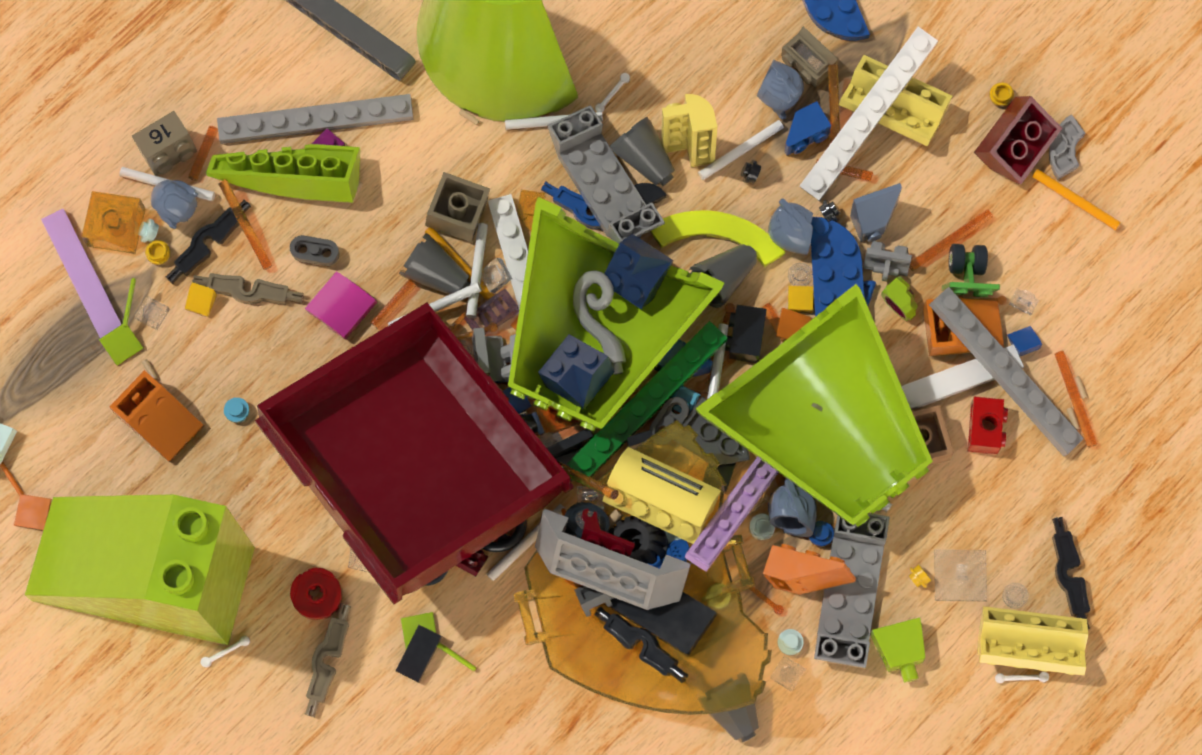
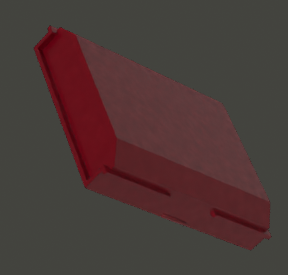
(412, 451)

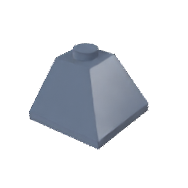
(873, 212)

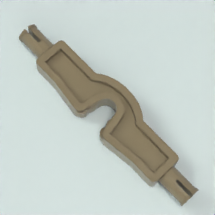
(260, 291)
(322, 673)

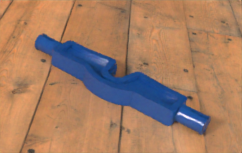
(573, 203)

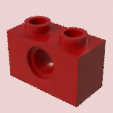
(979, 438)

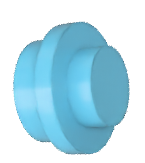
(236, 410)

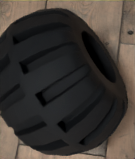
(647, 538)

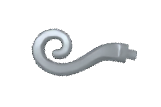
(608, 341)

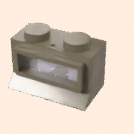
(808, 57)

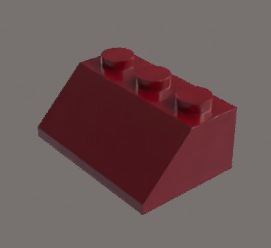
(1018, 139)

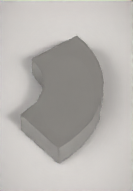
(1062, 149)

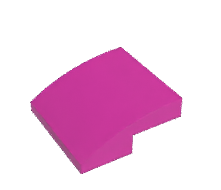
(341, 305)

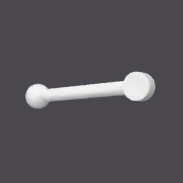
(624, 78)
(206, 662)
(1042, 677)

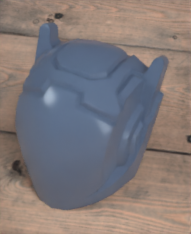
(781, 88)
(174, 201)
(791, 227)
(792, 510)

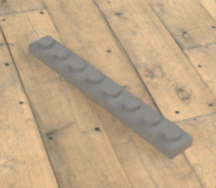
(315, 118)
(1006, 371)

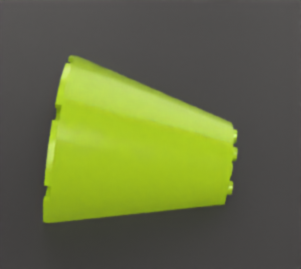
(494, 57)
(555, 260)
(862, 439)

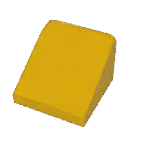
(200, 299)

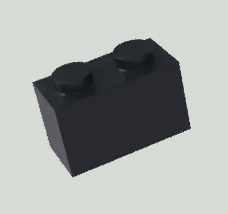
(747, 333)

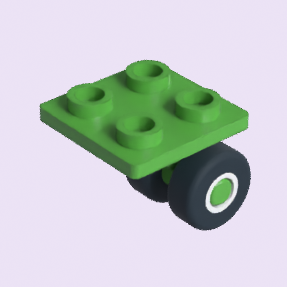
(971, 263)

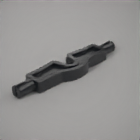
(198, 251)
(1068, 559)
(651, 652)

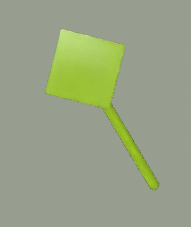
(121, 341)
(410, 624)

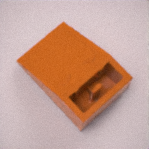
(941, 338)
(156, 416)
(805, 571)

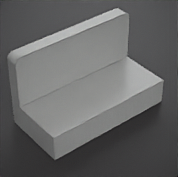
(488, 354)

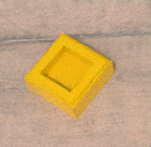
(800, 298)

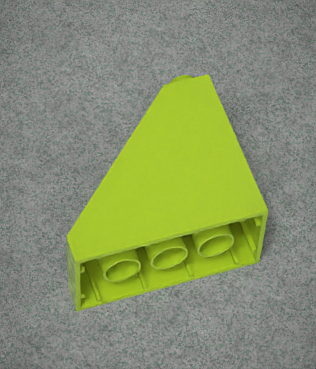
(144, 562)

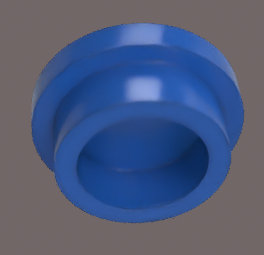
(822, 534)

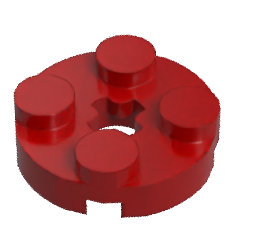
(307, 582)

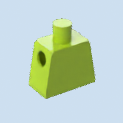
(901, 647)

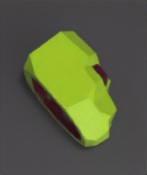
(900, 298)

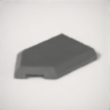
(714, 440)

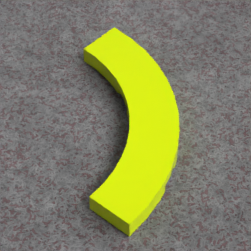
(720, 226)

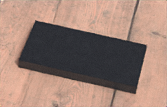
(676, 623)

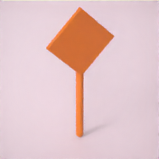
(790, 323)
(31, 510)

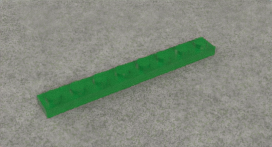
(648, 400)

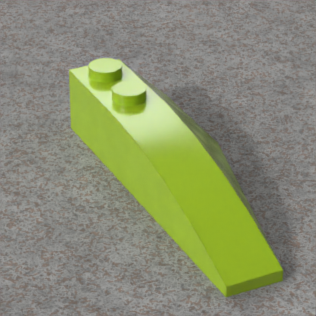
(306, 173)

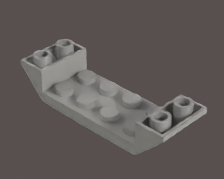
(601, 177)
(606, 569)
(849, 608)

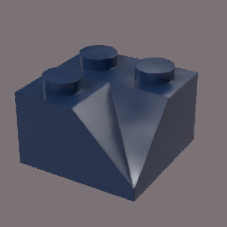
(637, 270)
(576, 371)

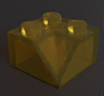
(113, 222)

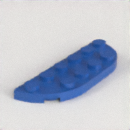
(838, 18)
(834, 262)

